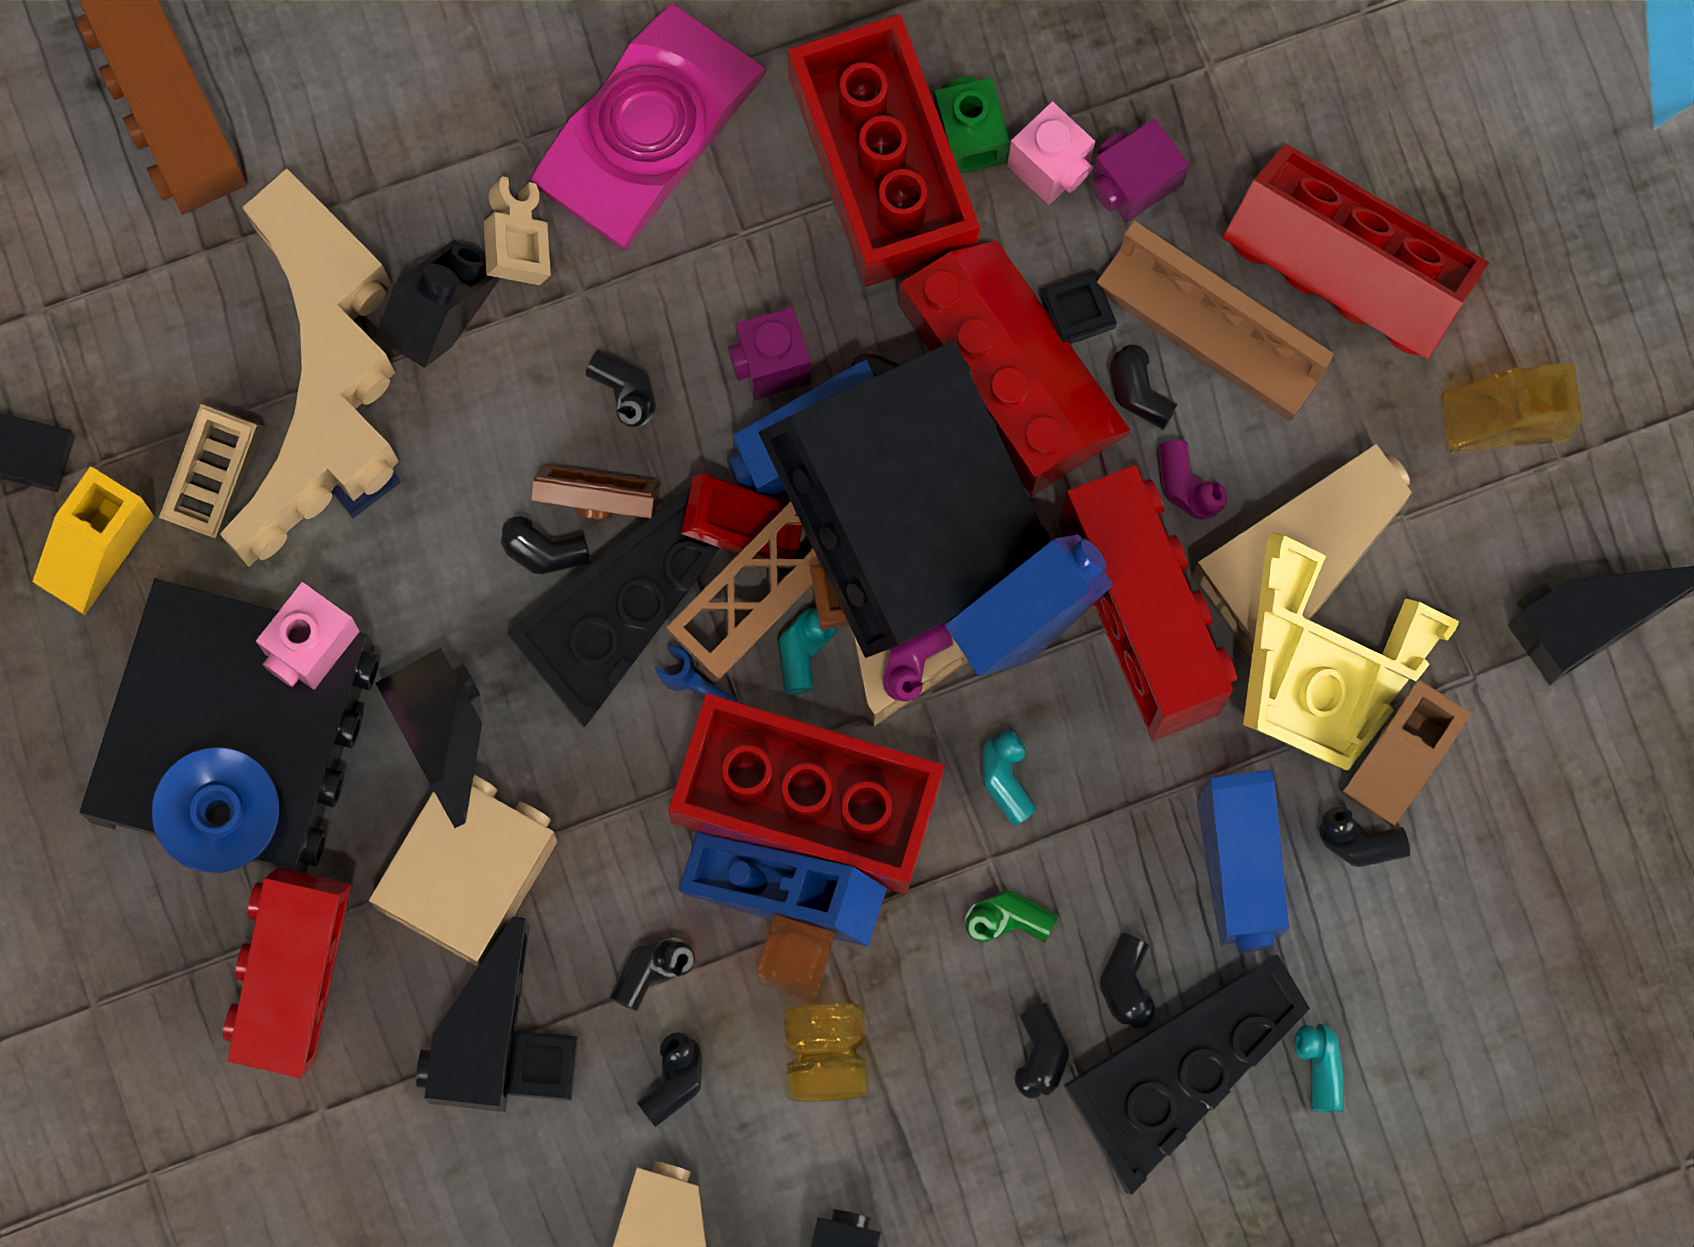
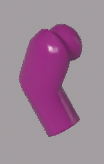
(1184, 489)
(906, 662)

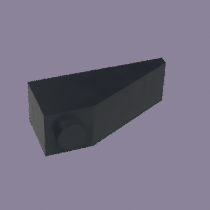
(1592, 613)
(439, 725)
(475, 1039)

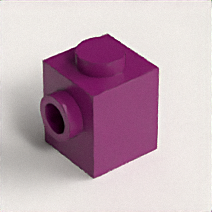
(1137, 170)
(771, 353)

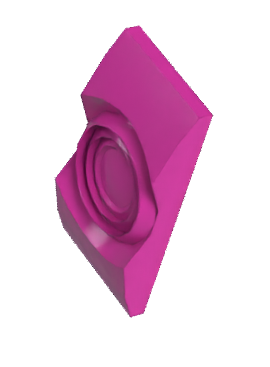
(646, 125)

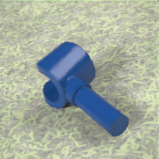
(689, 677)

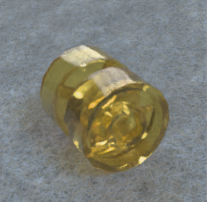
(826, 1052)

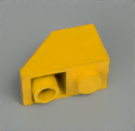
(90, 540)

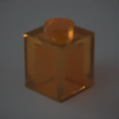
(796, 958)

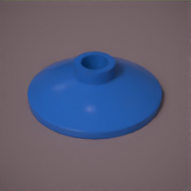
(194, 788)

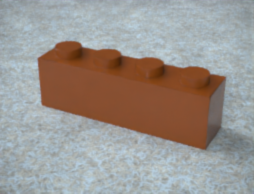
(164, 99)

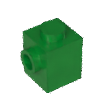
(973, 123)

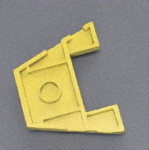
(1318, 685)

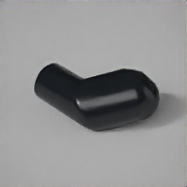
(630, 387)
(1357, 845)
(649, 964)
(1121, 986)

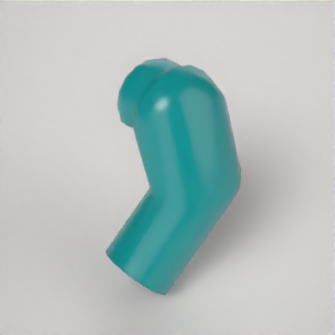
(797, 648)
(999, 778)
(1327, 1071)

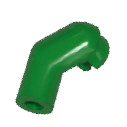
(1005, 913)

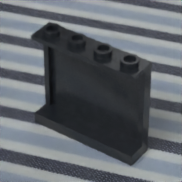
(906, 497)
(201, 686)

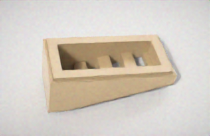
(232, 478)

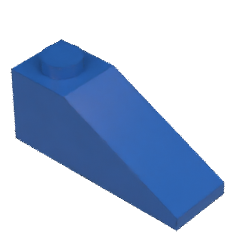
(784, 885)

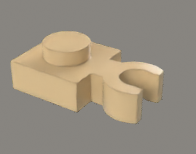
(513, 240)

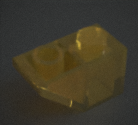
(1513, 409)

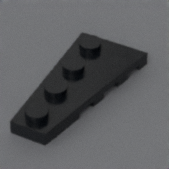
(612, 610)
(1171, 1077)

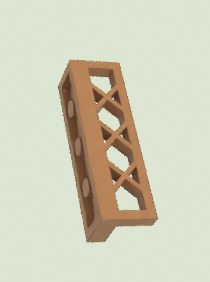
(1214, 321)
(762, 613)

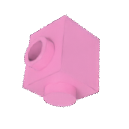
(1051, 154)
(306, 638)

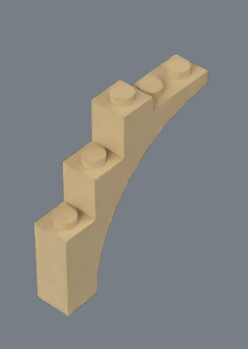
(341, 368)

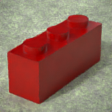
(286, 971)

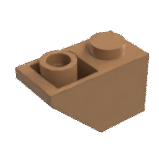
(1406, 753)

